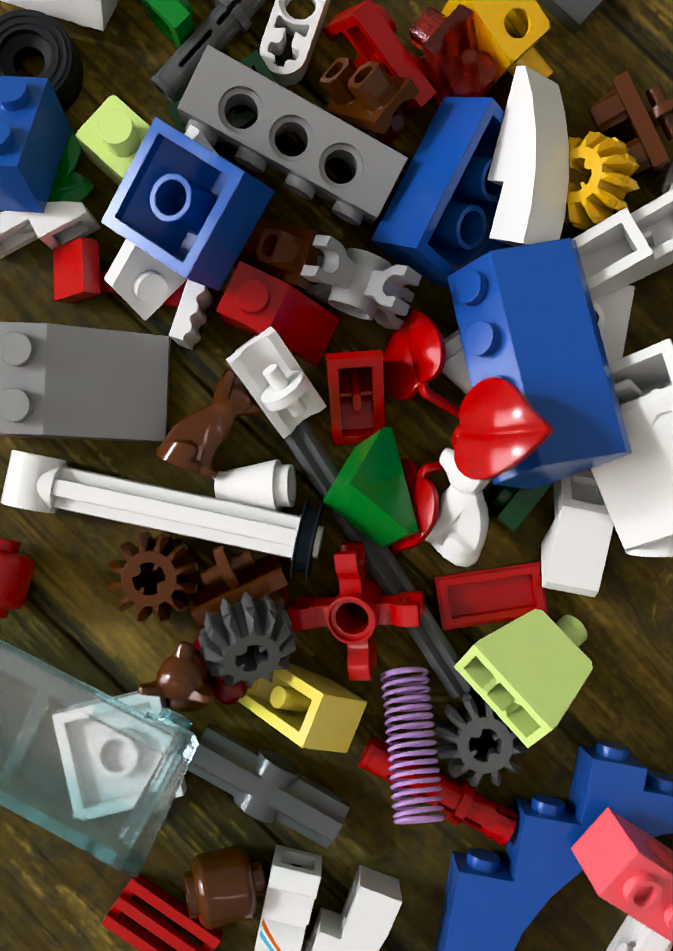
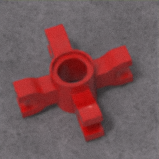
(331, 612)

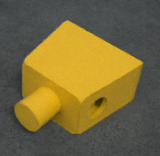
(508, 32)

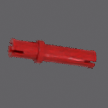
(459, 799)

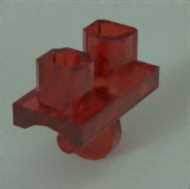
(453, 53)

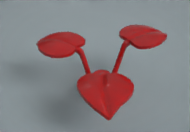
(495, 418)

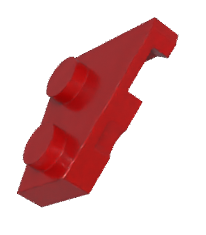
(374, 38)

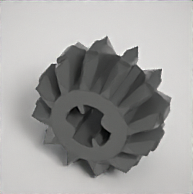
(247, 640)
(491, 754)

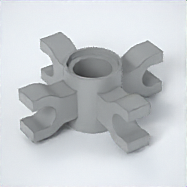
(360, 283)

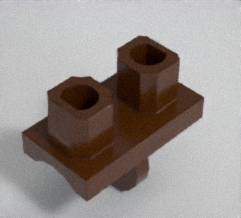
(368, 97)
(625, 106)
(280, 251)
(235, 576)

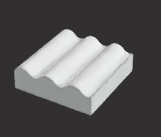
(190, 314)

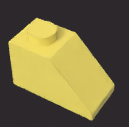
(307, 708)

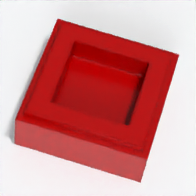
(76, 270)

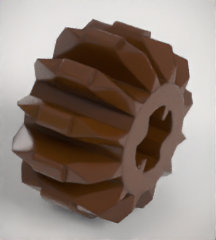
(139, 562)

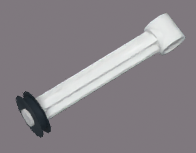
(49, 485)

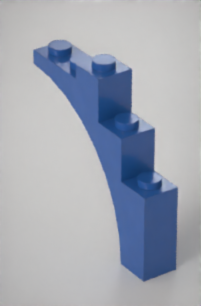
(495, 899)

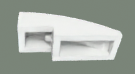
(531, 162)
(627, 246)
(364, 918)

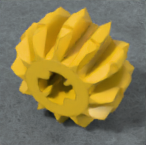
(597, 179)

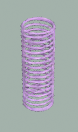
(418, 679)

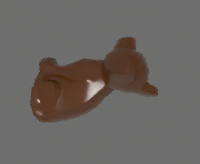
(201, 433)
(182, 681)

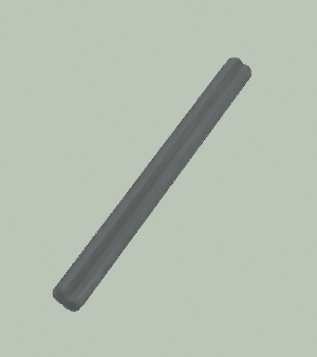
(380, 563)

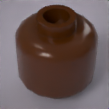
(223, 887)

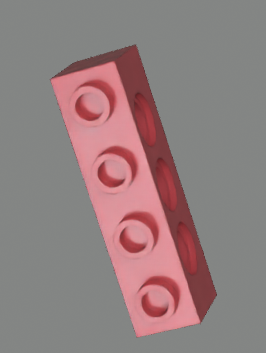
(629, 870)

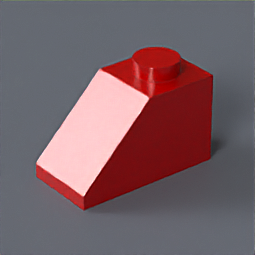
(260, 301)

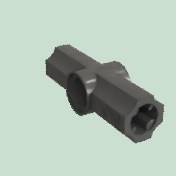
(269, 786)

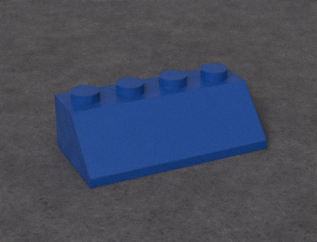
(533, 323)

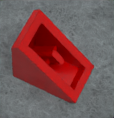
(355, 395)

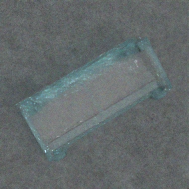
(87, 761)

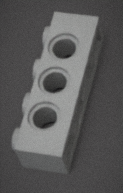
(225, 83)

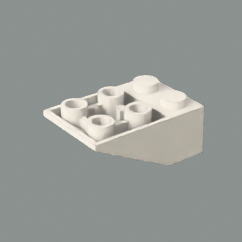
(641, 484)

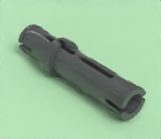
(217, 31)

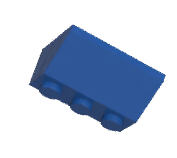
(444, 199)

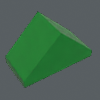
(374, 491)

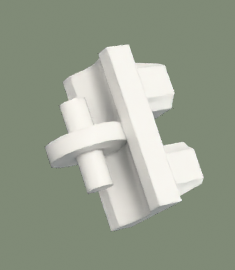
(276, 381)

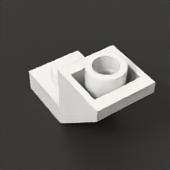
(578, 537)

